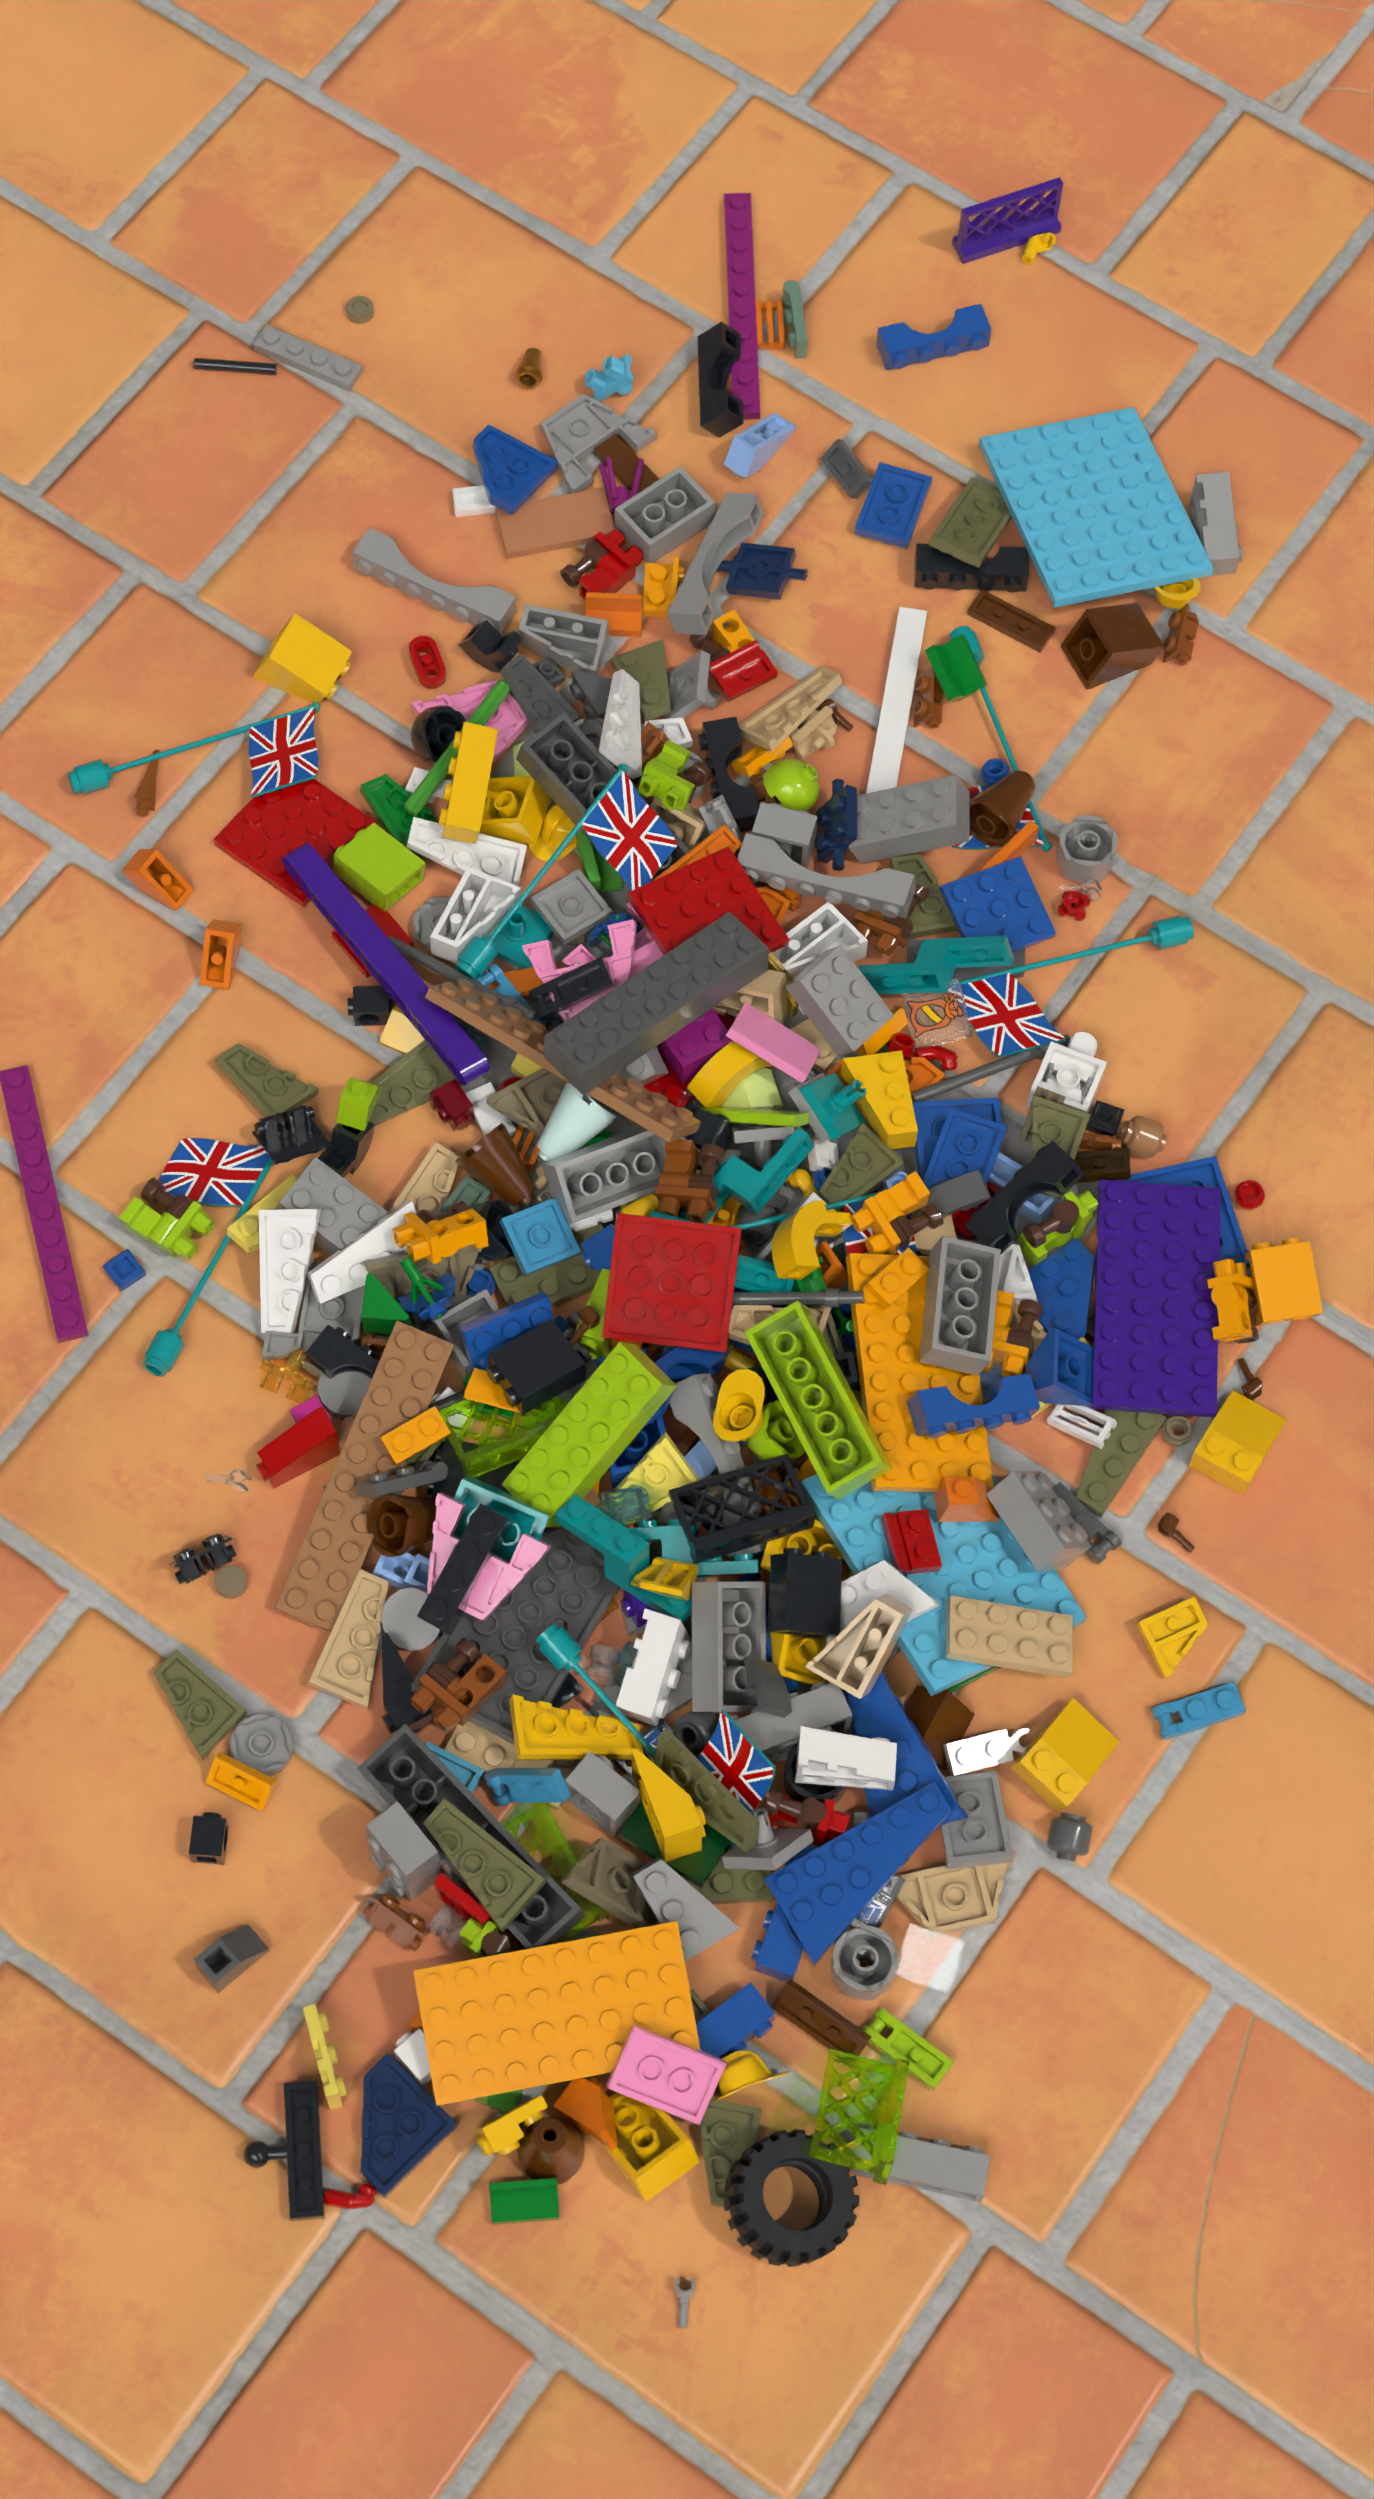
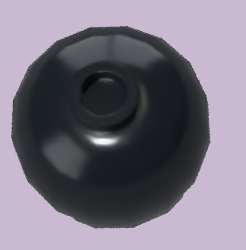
(435, 730)
(498, 1245)

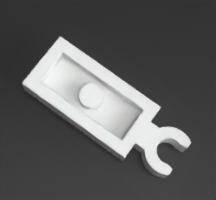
(982, 1750)

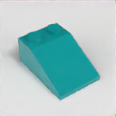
(524, 1516)

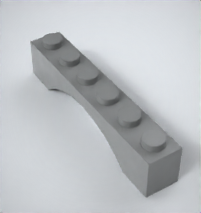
(734, 522)
(380, 558)
(880, 891)
(695, 1406)

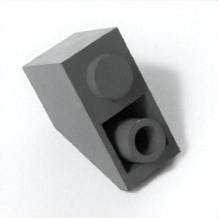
(592, 692)
(230, 1956)

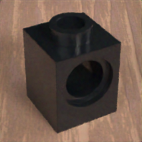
(369, 1005)
(209, 1839)

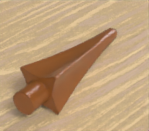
(146, 792)

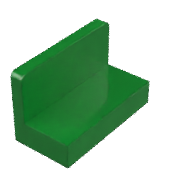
(956, 668)
(524, 2201)

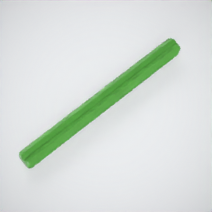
(440, 768)

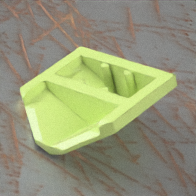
(756, 1092)

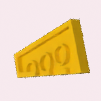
(564, 1734)

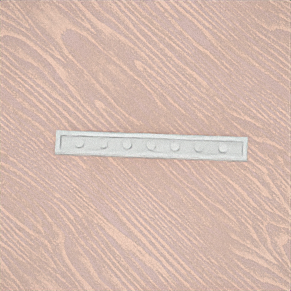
(897, 699)

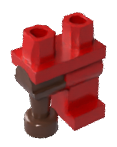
(610, 562)
(809, 1814)

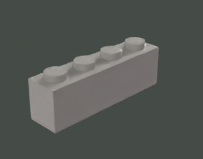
(934, 2166)

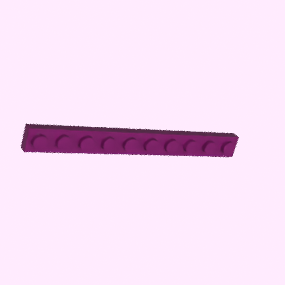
(742, 300)
(43, 1204)

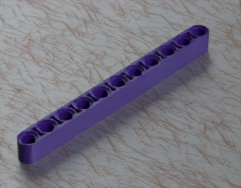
(385, 964)

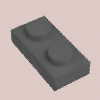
(847, 469)

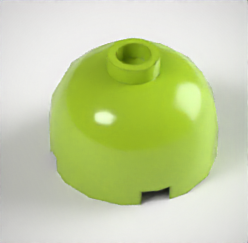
(793, 784)
(776, 1435)

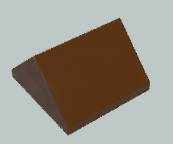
(938, 1720)

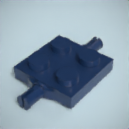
(761, 571)
(837, 824)

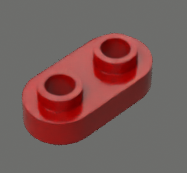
(428, 664)

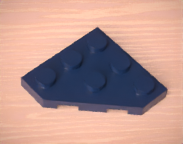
(397, 2125)

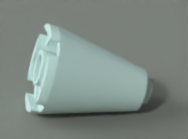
(573, 1123)

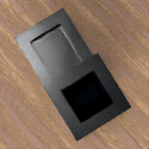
(489, 647)
(347, 1148)

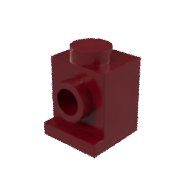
(452, 1105)

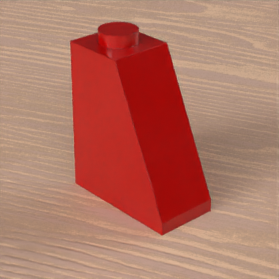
(299, 1449)

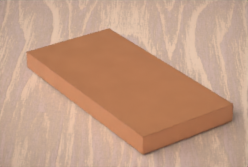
(555, 523)

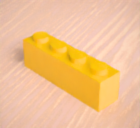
(469, 782)

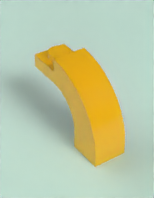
(724, 1073)
(794, 1238)

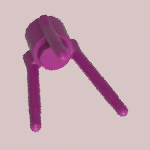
(619, 494)

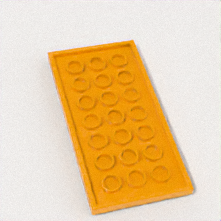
(891, 1374)
(551, 2010)

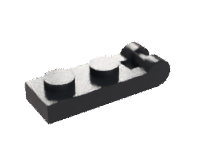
(572, 988)

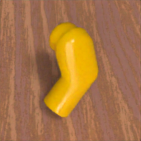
(1036, 245)
(803, 1180)

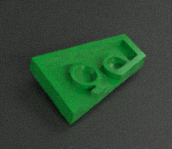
(388, 802)

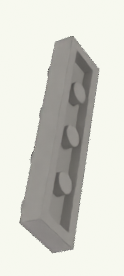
(308, 357)

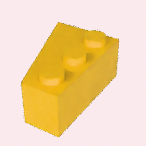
(887, 1096)

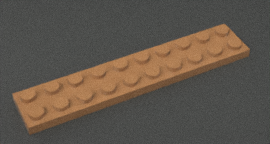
(527, 1039)
(338, 1531)

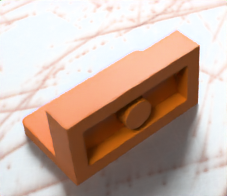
(620, 610)

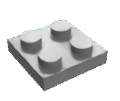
(571, 906)

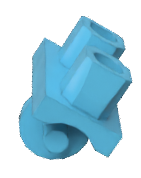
(612, 379)

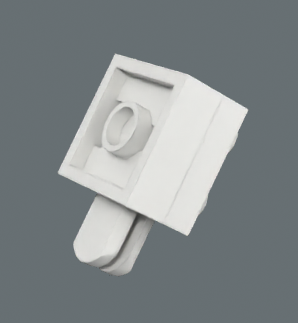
(1071, 1072)

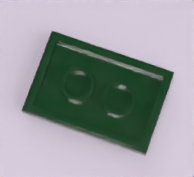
(693, 1867)

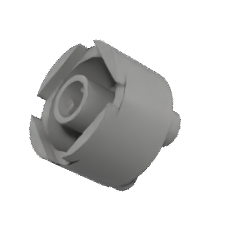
(1086, 849)
(876, 1977)

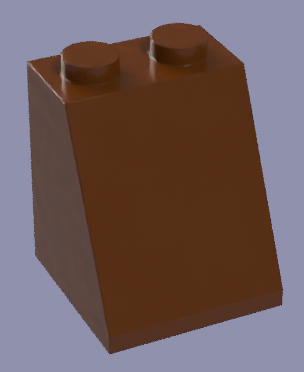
(1111, 643)

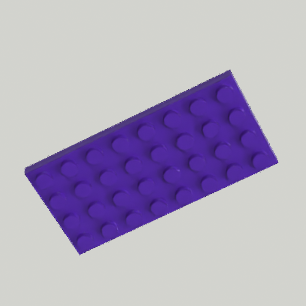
(1155, 1299)

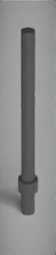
(452, 974)
(982, 1072)
(831, 1297)

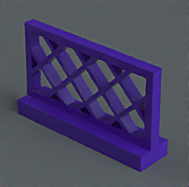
(1006, 233)

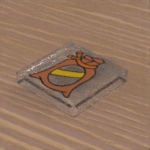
(937, 1016)

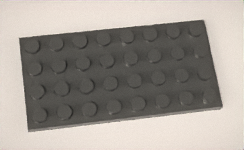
(560, 1589)

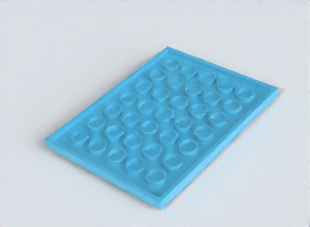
(1095, 507)
(976, 1561)

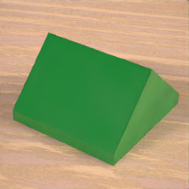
(380, 1309)

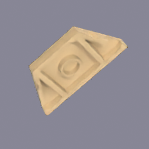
(954, 1897)

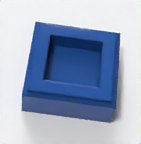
(124, 1270)

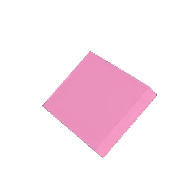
(773, 1042)
(666, 2074)

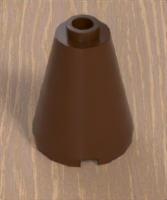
(999, 808)
(499, 1167)
(400, 1523)
(551, 2150)

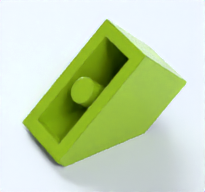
(357, 1103)

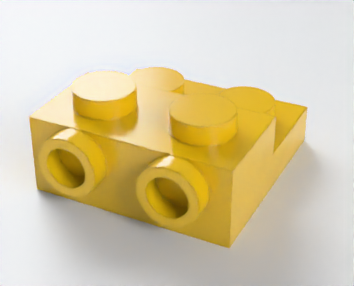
(503, 2132)

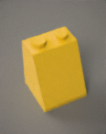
(303, 661)

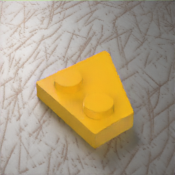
(1172, 1633)

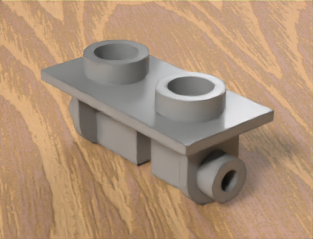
(717, 813)

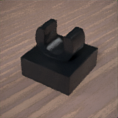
(1105, 1119)

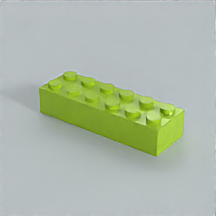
(818, 1400)
(591, 1431)

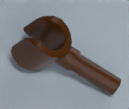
(836, 715)
(590, 1320)
(1254, 1385)
(1167, 1527)

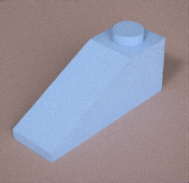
(757, 445)

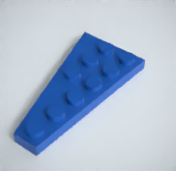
(882, 1716)
(842, 1877)

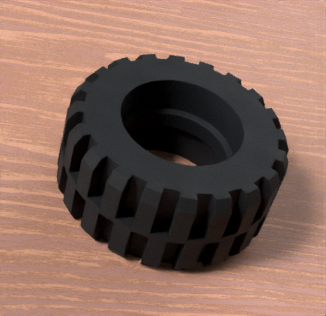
(755, 2223)

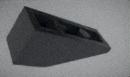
(398, 1693)

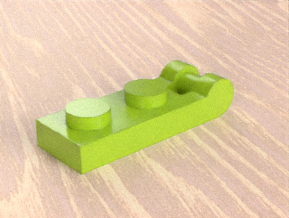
(925, 2060)

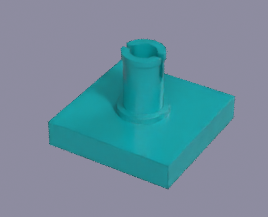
(522, 929)
(835, 1104)

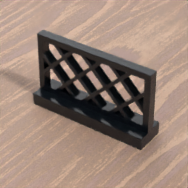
(748, 1533)

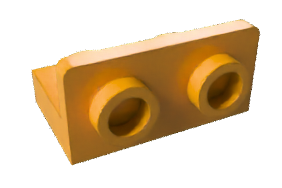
(661, 587)

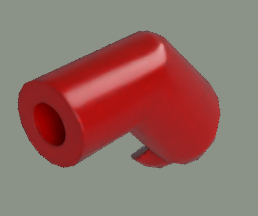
(939, 1053)
(350, 2200)

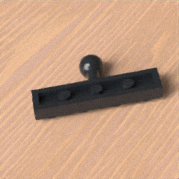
(301, 2151)

